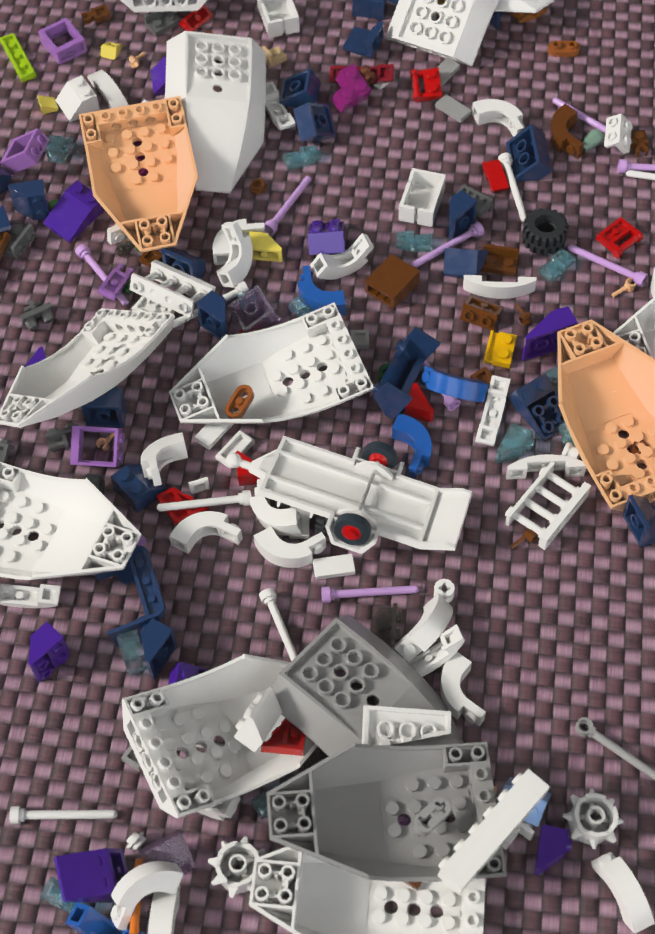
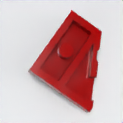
(176, 495)

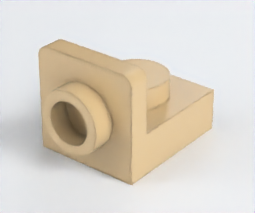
(274, 56)

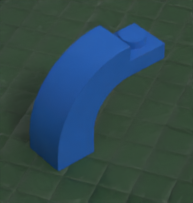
(318, 298)
(453, 385)
(415, 434)
(89, 921)

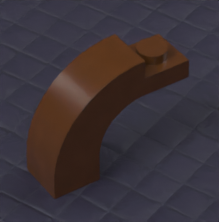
(561, 139)

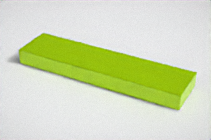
(17, 57)

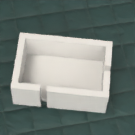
(279, 17)
(422, 197)

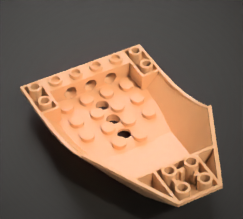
(148, 206)
(589, 368)

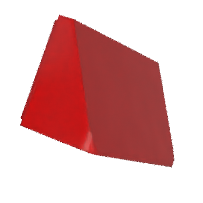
(196, 19)

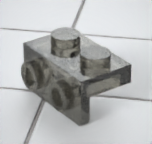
(384, 624)

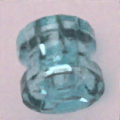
(299, 307)

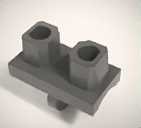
(34, 312)
(60, 438)

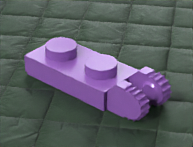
(115, 282)

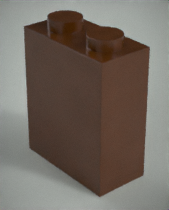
(392, 281)

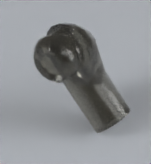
(125, 248)

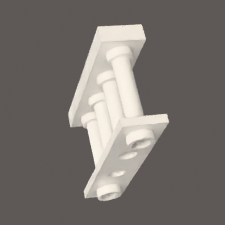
(171, 278)
(557, 521)

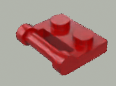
(431, 83)
(616, 232)

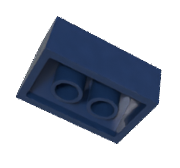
(529, 155)

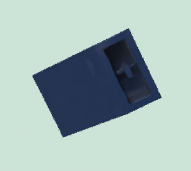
(539, 406)

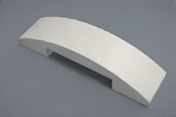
(108, 89)
(276, 111)
(499, 290)
(493, 410)
(571, 466)
(29, 597)
(440, 653)

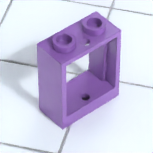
(62, 53)
(24, 151)
(77, 446)

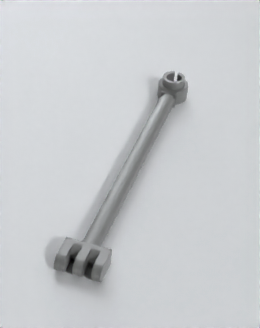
(592, 732)

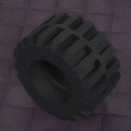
(548, 241)

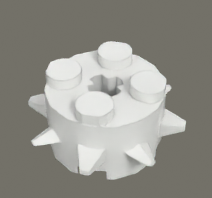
(584, 828)
(228, 857)

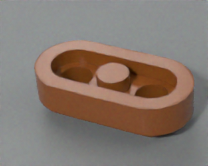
(563, 48)
(238, 403)

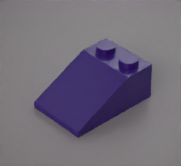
(73, 212)
(544, 336)

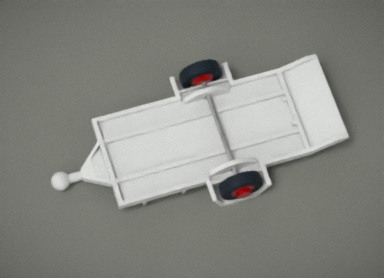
(360, 495)

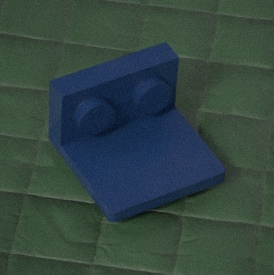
(365, 41)

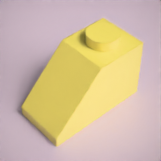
(265, 247)

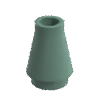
(592, 140)

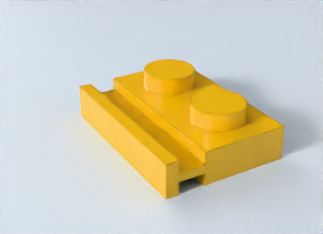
(500, 349)

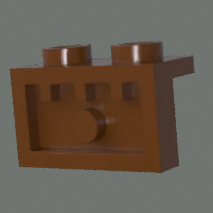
(500, 260)
(481, 312)

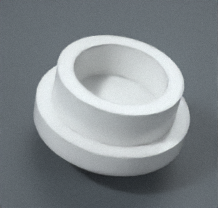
(135, 841)

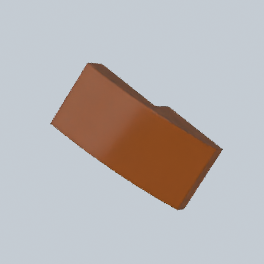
(523, 17)

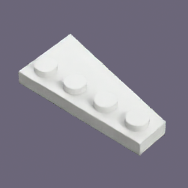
(402, 725)

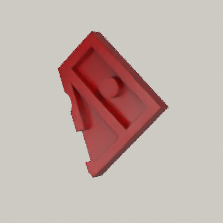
(285, 740)

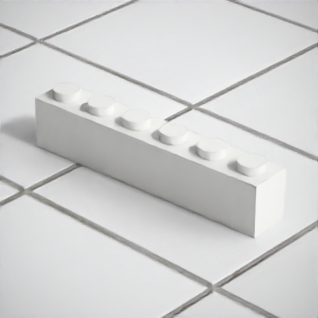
(493, 831)

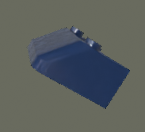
(402, 371)
(141, 571)

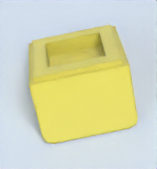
(110, 50)
(47, 104)

